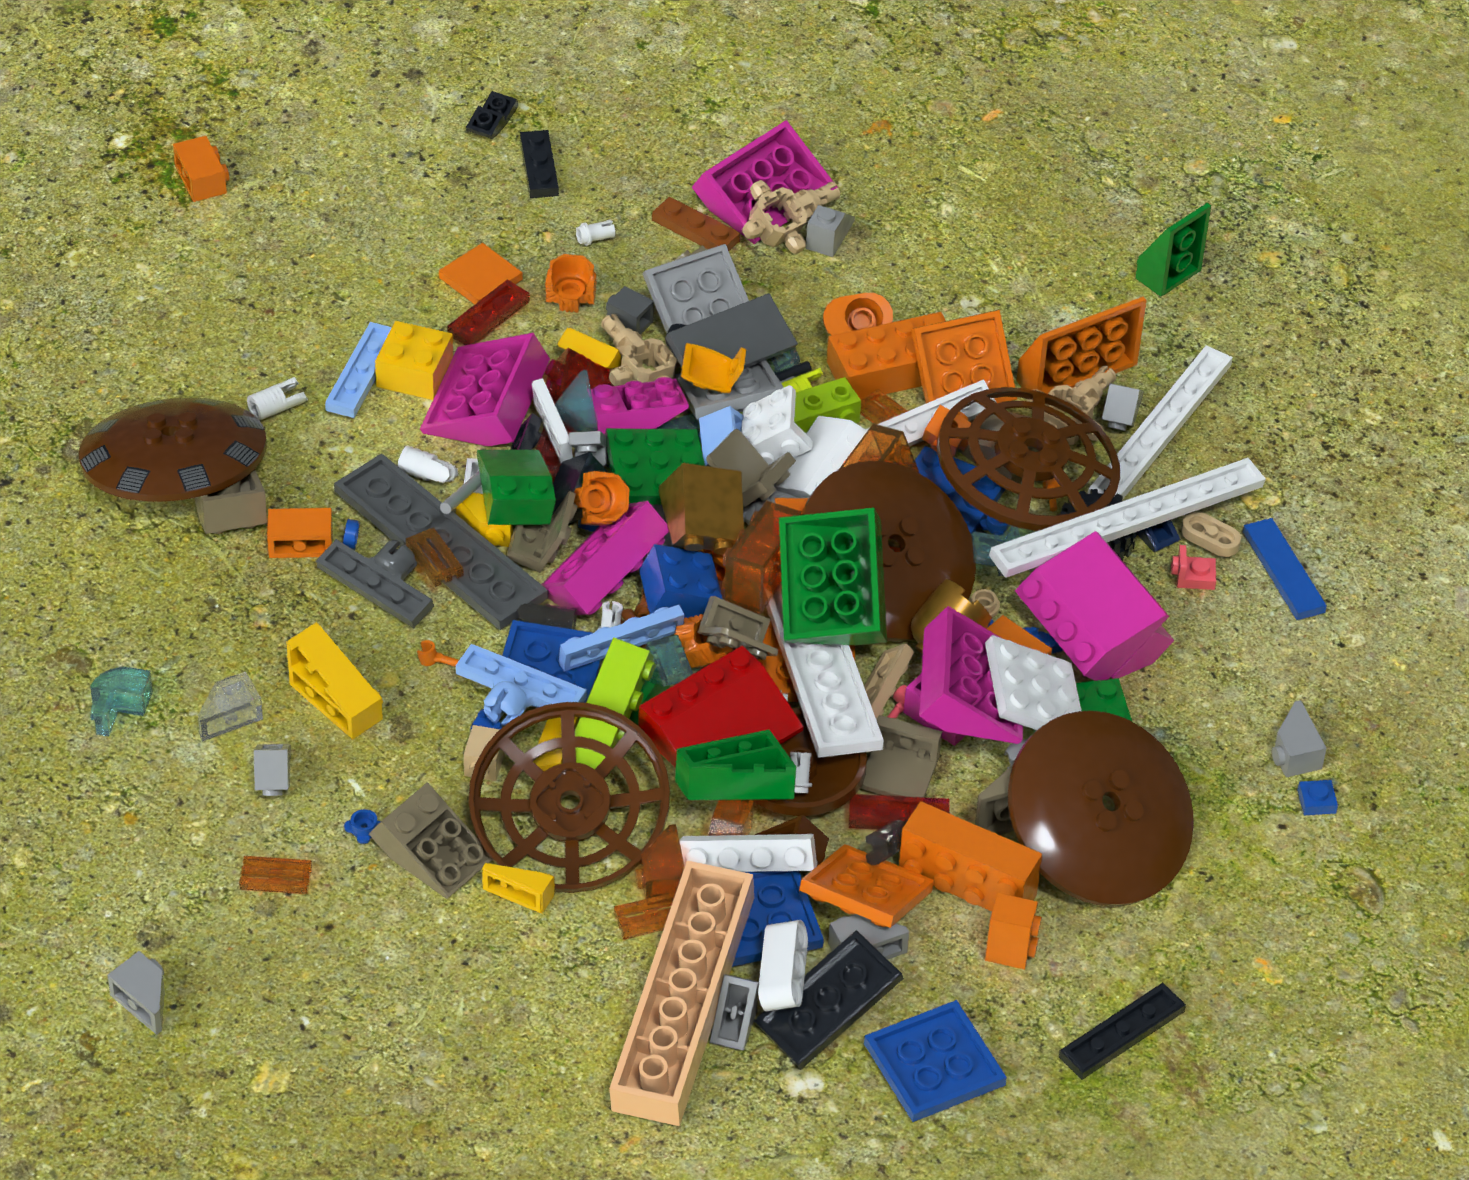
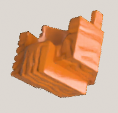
(571, 282)
(602, 498)
(695, 646)

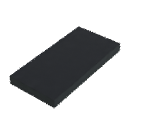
(832, 1000)

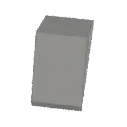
(735, 1012)

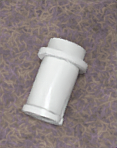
(594, 232)
(612, 616)
(802, 763)

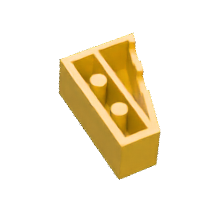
(332, 682)

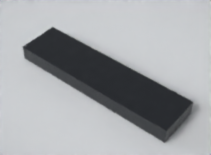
(1122, 1031)

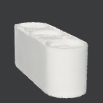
(783, 965)

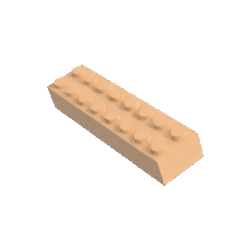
(682, 993)

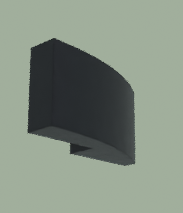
(493, 116)

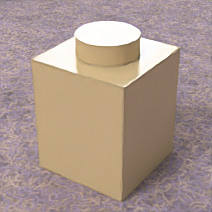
(477, 741)

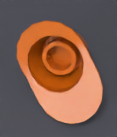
(856, 313)

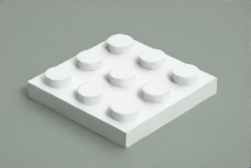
(1030, 684)

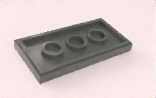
(751, 325)

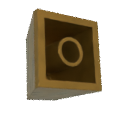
(703, 507)

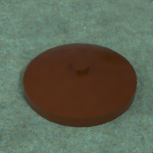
(832, 778)

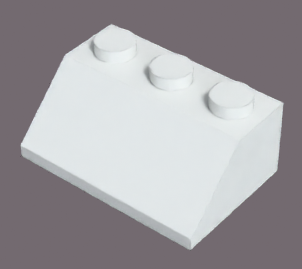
(831, 446)

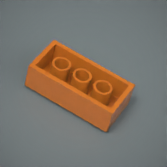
(878, 356)
(967, 858)

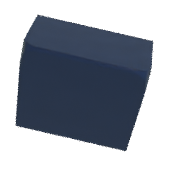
(1159, 535)

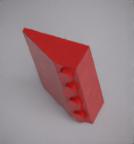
(718, 703)

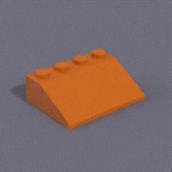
(1083, 347)

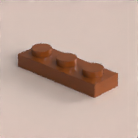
(694, 225)

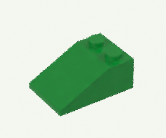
(1175, 253)
(516, 487)

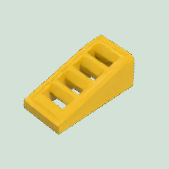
(520, 886)

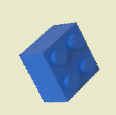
(679, 578)

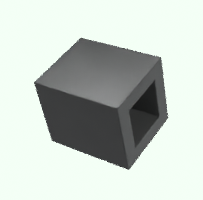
(632, 309)

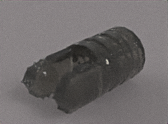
(548, 615)
(885, 842)

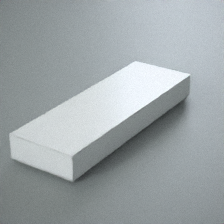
(551, 420)

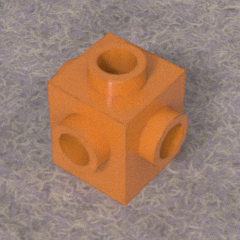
(932, 430)

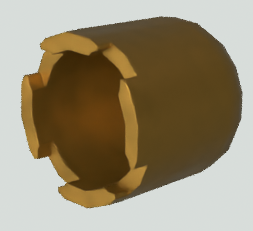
(946, 595)

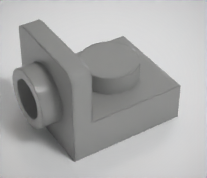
(589, 442)

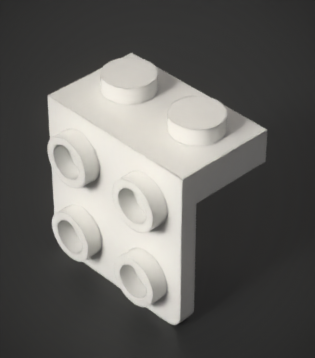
(772, 428)

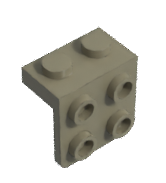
(757, 476)
(539, 544)
(734, 627)
(906, 759)

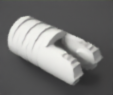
(273, 401)
(426, 465)

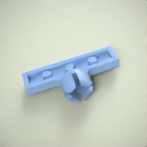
(513, 684)

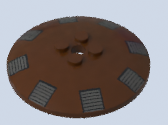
(172, 449)

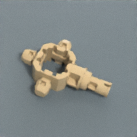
(797, 208)
(636, 353)
(1084, 396)

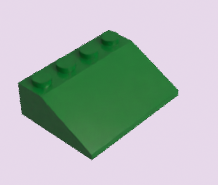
(833, 578)

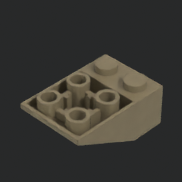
(431, 842)

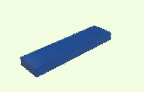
(1284, 569)

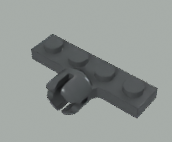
(379, 578)

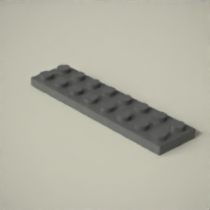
(405, 508)

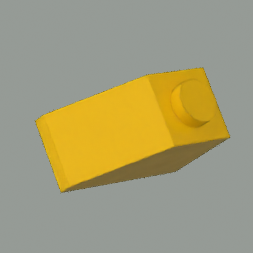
(473, 512)

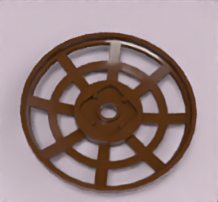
(1031, 466)
(566, 780)

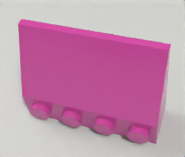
(776, 159)
(487, 391)
(1092, 606)
(958, 680)

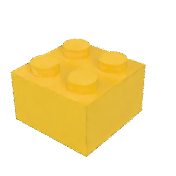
(413, 360)

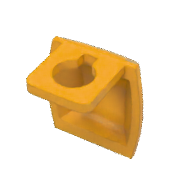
(711, 369)

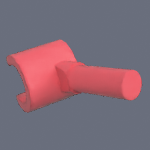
(899, 697)

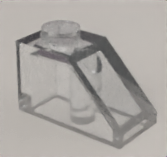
(229, 707)

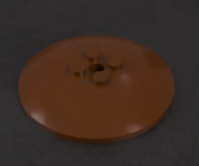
(921, 520)
(1061, 813)

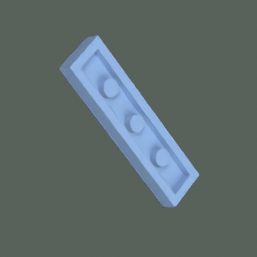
(358, 373)
(635, 631)

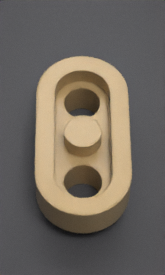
(1211, 534)

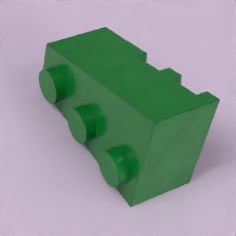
(736, 769)

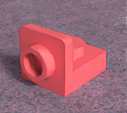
(1193, 571)

